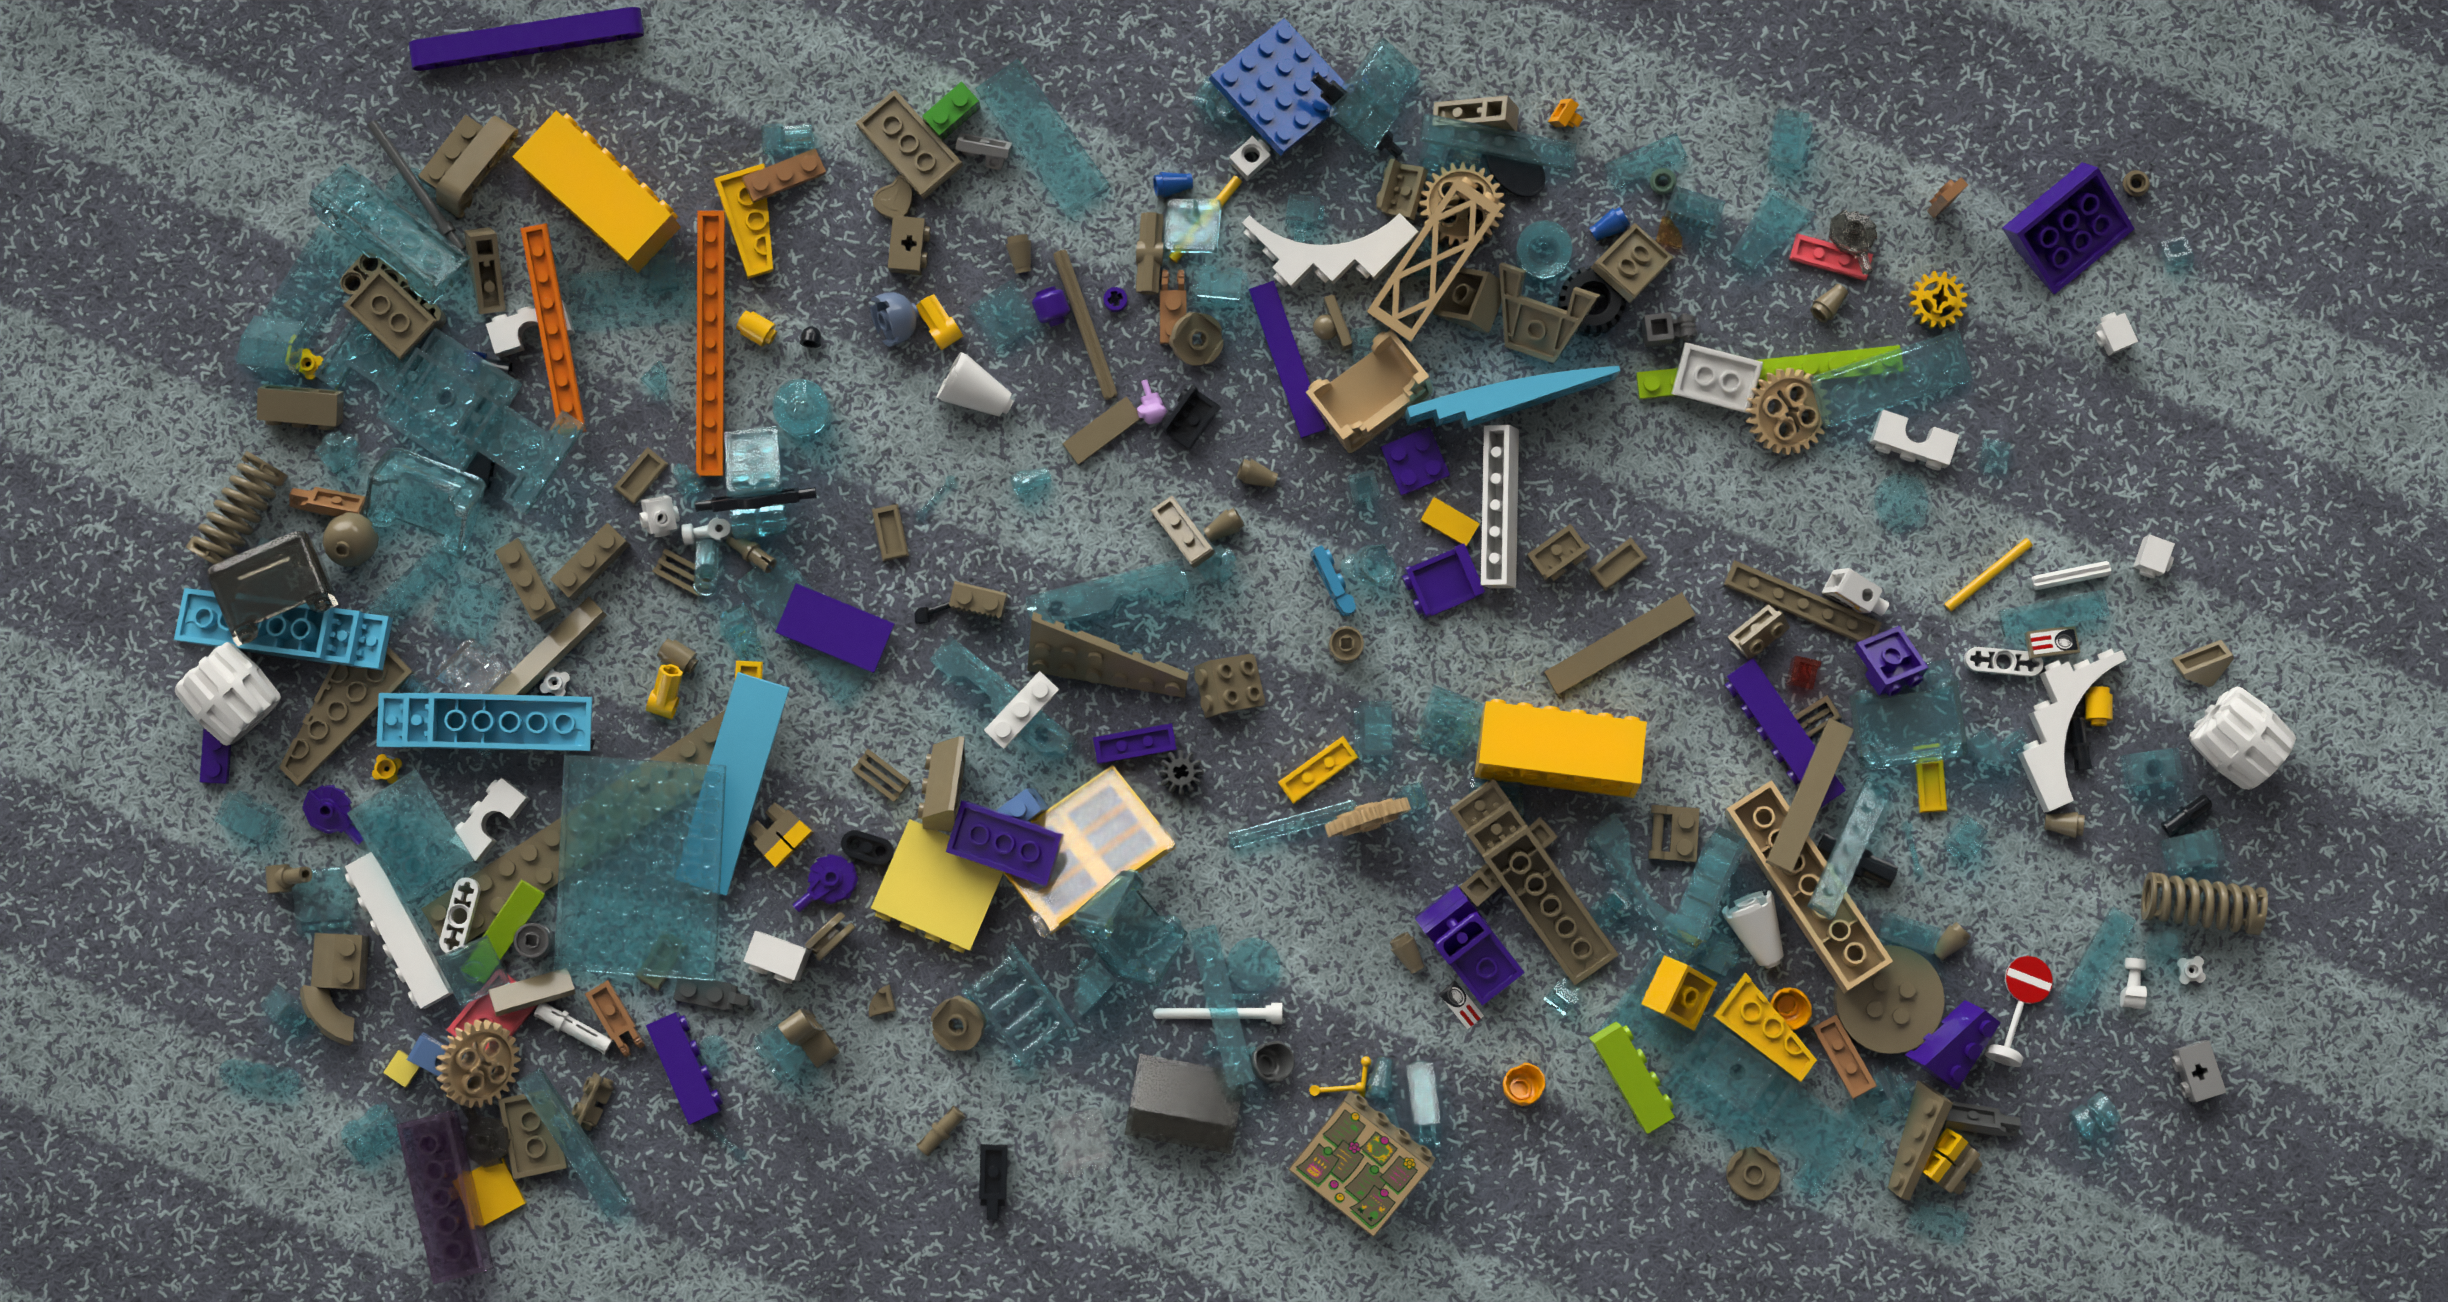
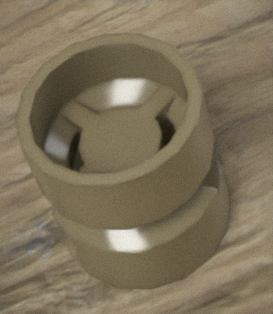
(1346, 645)

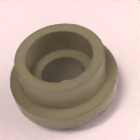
(2141, 177)

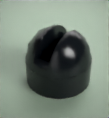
(811, 337)

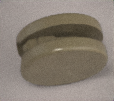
(828, 937)

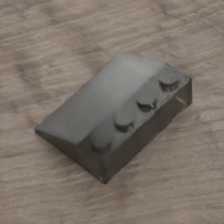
(1183, 1104)

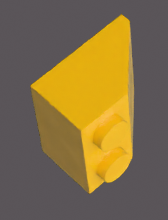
(1679, 992)

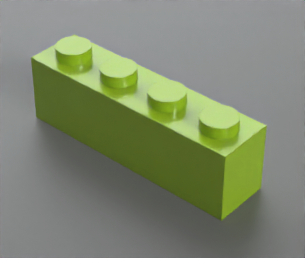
(1632, 1077)

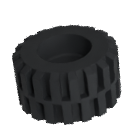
(1615, 302)

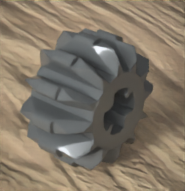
(1184, 781)

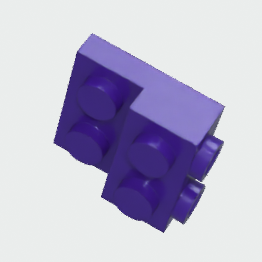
(1891, 661)

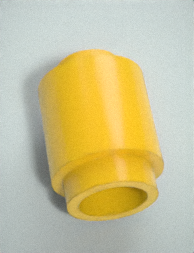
(756, 328)
(2099, 706)

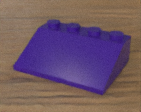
(2069, 227)

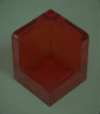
(1802, 672)

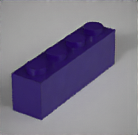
(684, 1067)

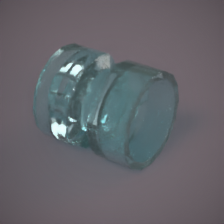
(1211, 99)
(2103, 1112)

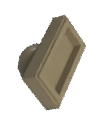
(1332, 324)

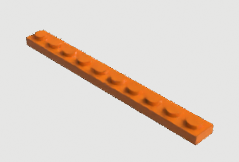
(710, 343)

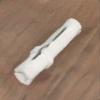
(571, 1026)

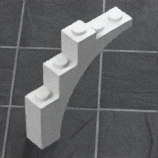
(1296, 259)
(2045, 761)

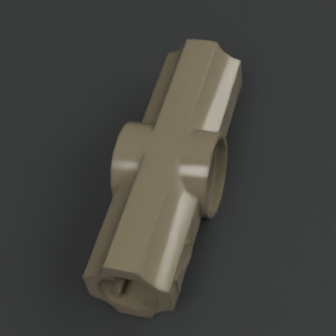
(1149, 253)

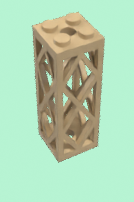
(1467, 191)

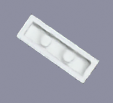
(1021, 710)

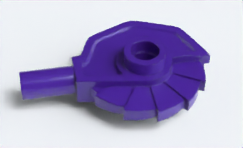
(327, 811)
(830, 881)

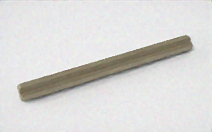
(1085, 324)

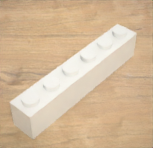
(1499, 506)
(399, 931)

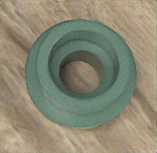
(1654, 181)

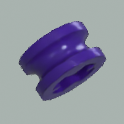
(1107, 296)

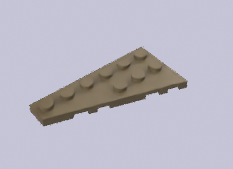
(1096, 660)
(339, 710)

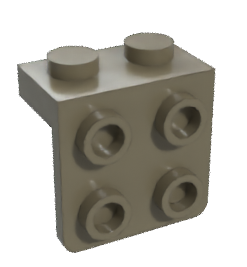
(1229, 685)

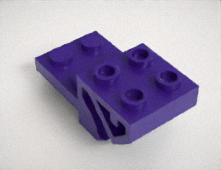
(1469, 944)

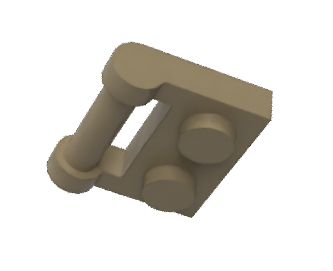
(1682, 833)

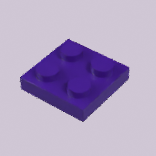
(1415, 461)

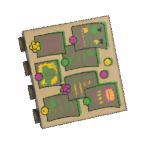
(1362, 1163)

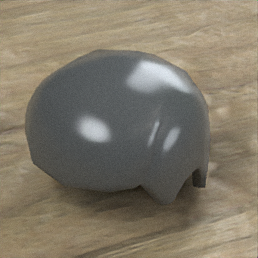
(1272, 1061)

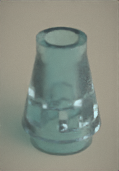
(1029, 480)
(1381, 1078)

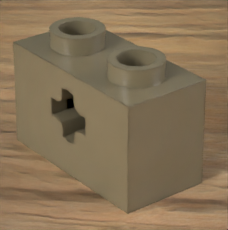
(902, 231)

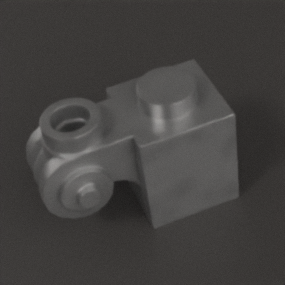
(1662, 329)

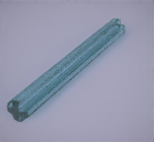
(1289, 824)

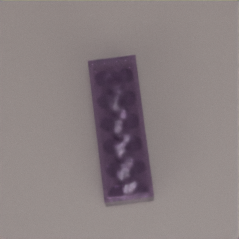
(445, 1196)

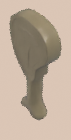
(894, 198)

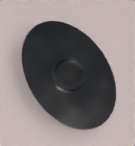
(1517, 176)

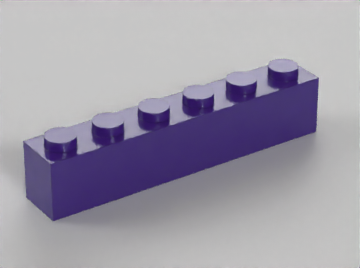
(1776, 723)

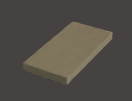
(909, 144)

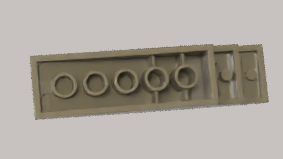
(1533, 881)

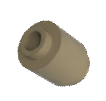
(679, 655)

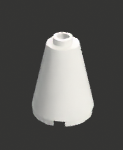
(974, 388)
(1757, 927)

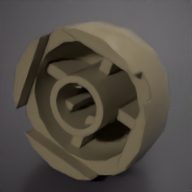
(350, 540)

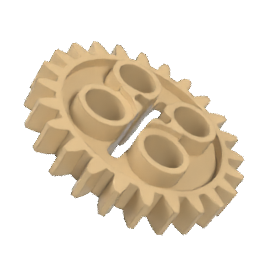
(1459, 228)
(1768, 423)
(1367, 817)
(478, 1063)

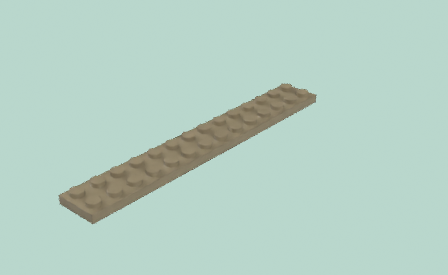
(538, 857)

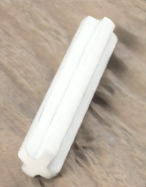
(2071, 575)

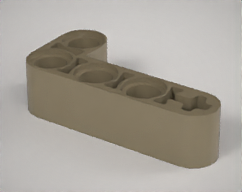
(473, 165)
(360, 272)
(804, 1031)

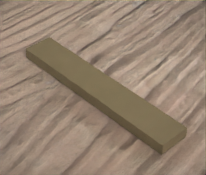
(1800, 603)
(1619, 643)
(552, 649)
(1809, 796)

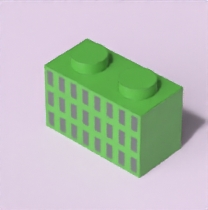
(951, 111)

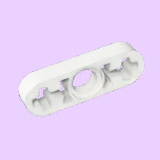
(1983, 666)
(458, 894)

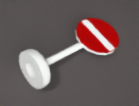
(2029, 982)

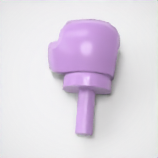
(1152, 406)

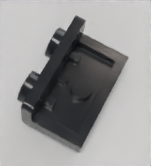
(1189, 417)

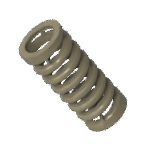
(266, 472)
(2252, 923)

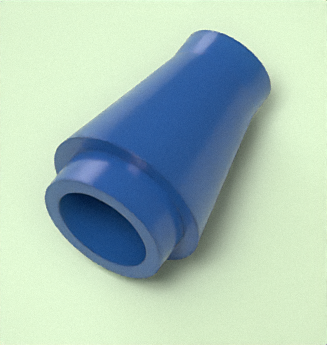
(1171, 183)
(1610, 224)

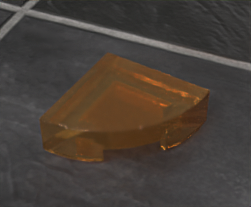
(1669, 234)

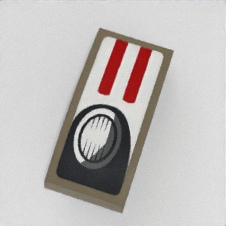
(2052, 642)

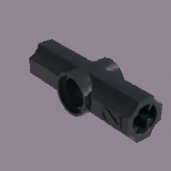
(1868, 866)

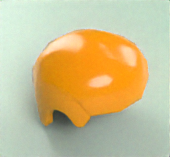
(1792, 1006)
(1524, 1084)

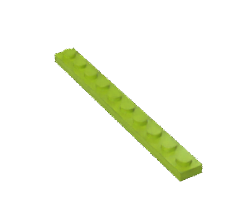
(1660, 382)

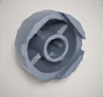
(894, 316)

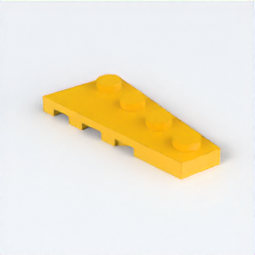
(747, 222)
(1759, 1024)

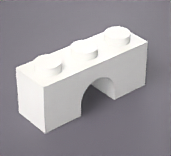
(508, 331)
(1890, 435)
(501, 798)

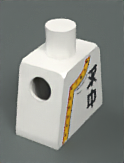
(1855, 592)

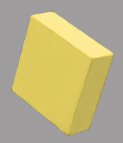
(401, 1069)

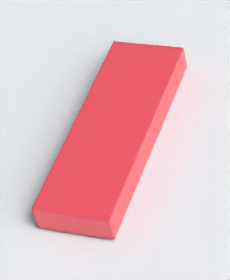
(1825, 256)

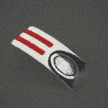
(1461, 1004)

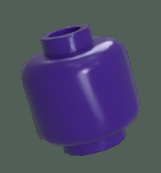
(1051, 306)

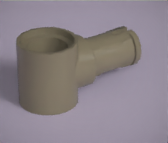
(283, 877)

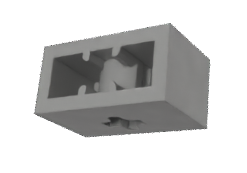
(2209, 1080)

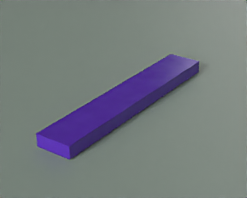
(1286, 358)

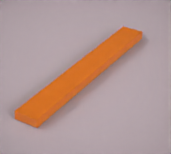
(552, 321)

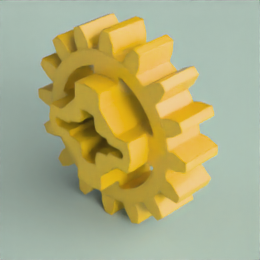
(1949, 301)

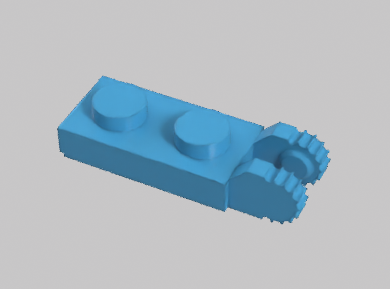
(1334, 582)

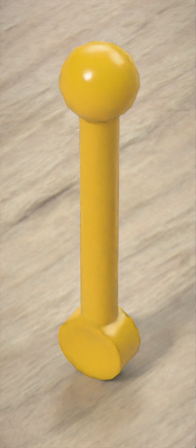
(1365, 1061)
(1316, 1090)

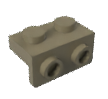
(1401, 189)
(1558, 553)
(1759, 632)

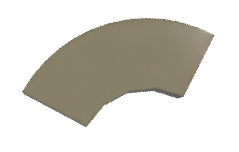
(326, 1016)

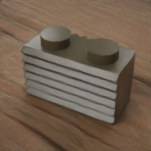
(978, 600)

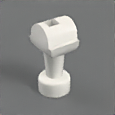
(717, 529)
(2134, 994)

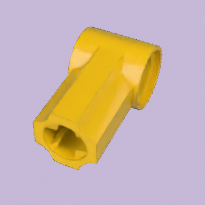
(941, 327)
(664, 695)

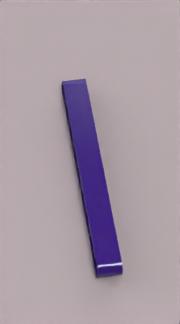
(526, 38)

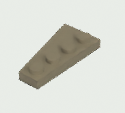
(1919, 1136)

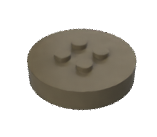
(1893, 1006)

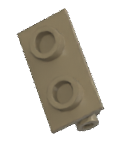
(594, 1091)

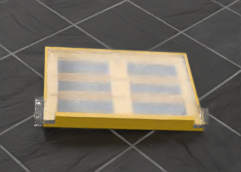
(1103, 834)

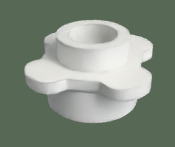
(559, 688)
(2184, 966)

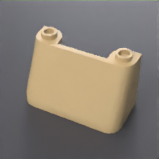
(1371, 392)

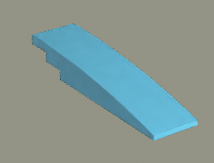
(1507, 397)
(299, 633)
(484, 721)
(745, 749)

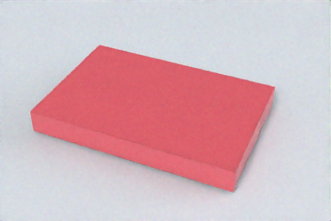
(482, 1010)

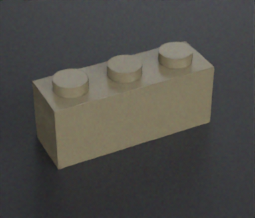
(300, 406)
(590, 561)
(527, 581)

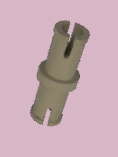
(752, 553)
(940, 1130)

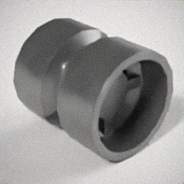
(534, 940)

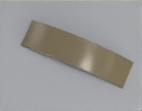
(1485, 882)

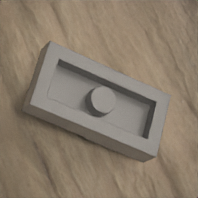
(995, 149)

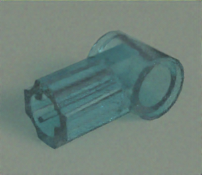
(779, 138)
(706, 567)

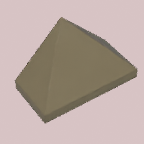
(2205, 663)

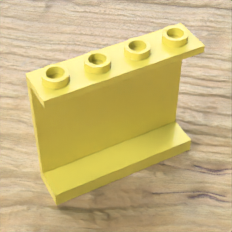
(935, 889)

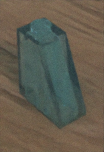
(1423, 1103)

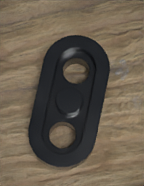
(867, 848)

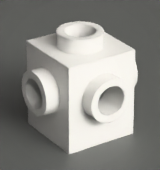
(652, 508)

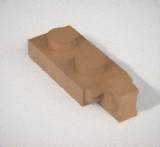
(326, 501)

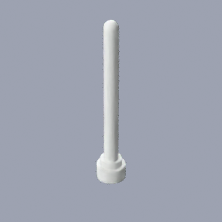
(1272, 1013)

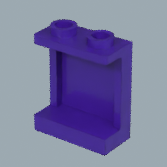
(1443, 581)

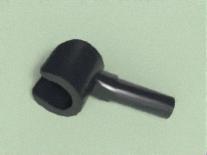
(922, 613)

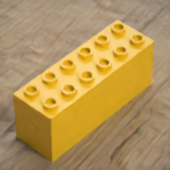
(598, 190)
(1560, 748)

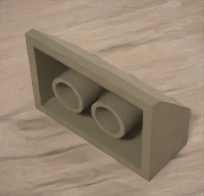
(943, 784)

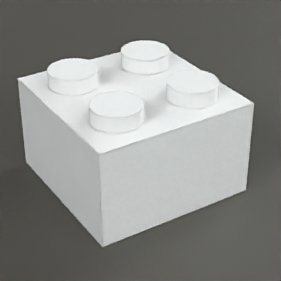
(777, 956)

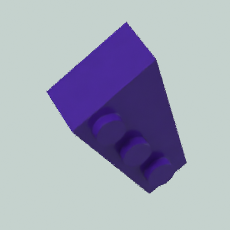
(1956, 1044)

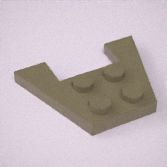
(1536, 326)

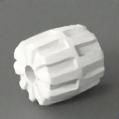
(227, 693)
(2242, 738)

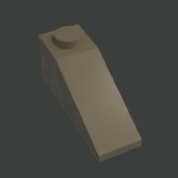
(1488, 111)
(485, 269)

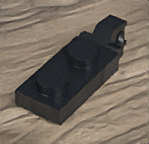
(993, 1178)

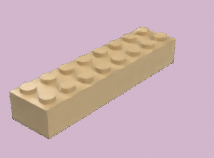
(1843, 943)

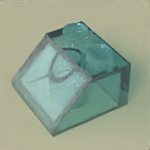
(1219, 287)
(272, 345)
(1091, 985)

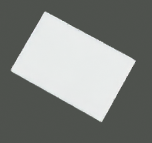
(1716, 377)

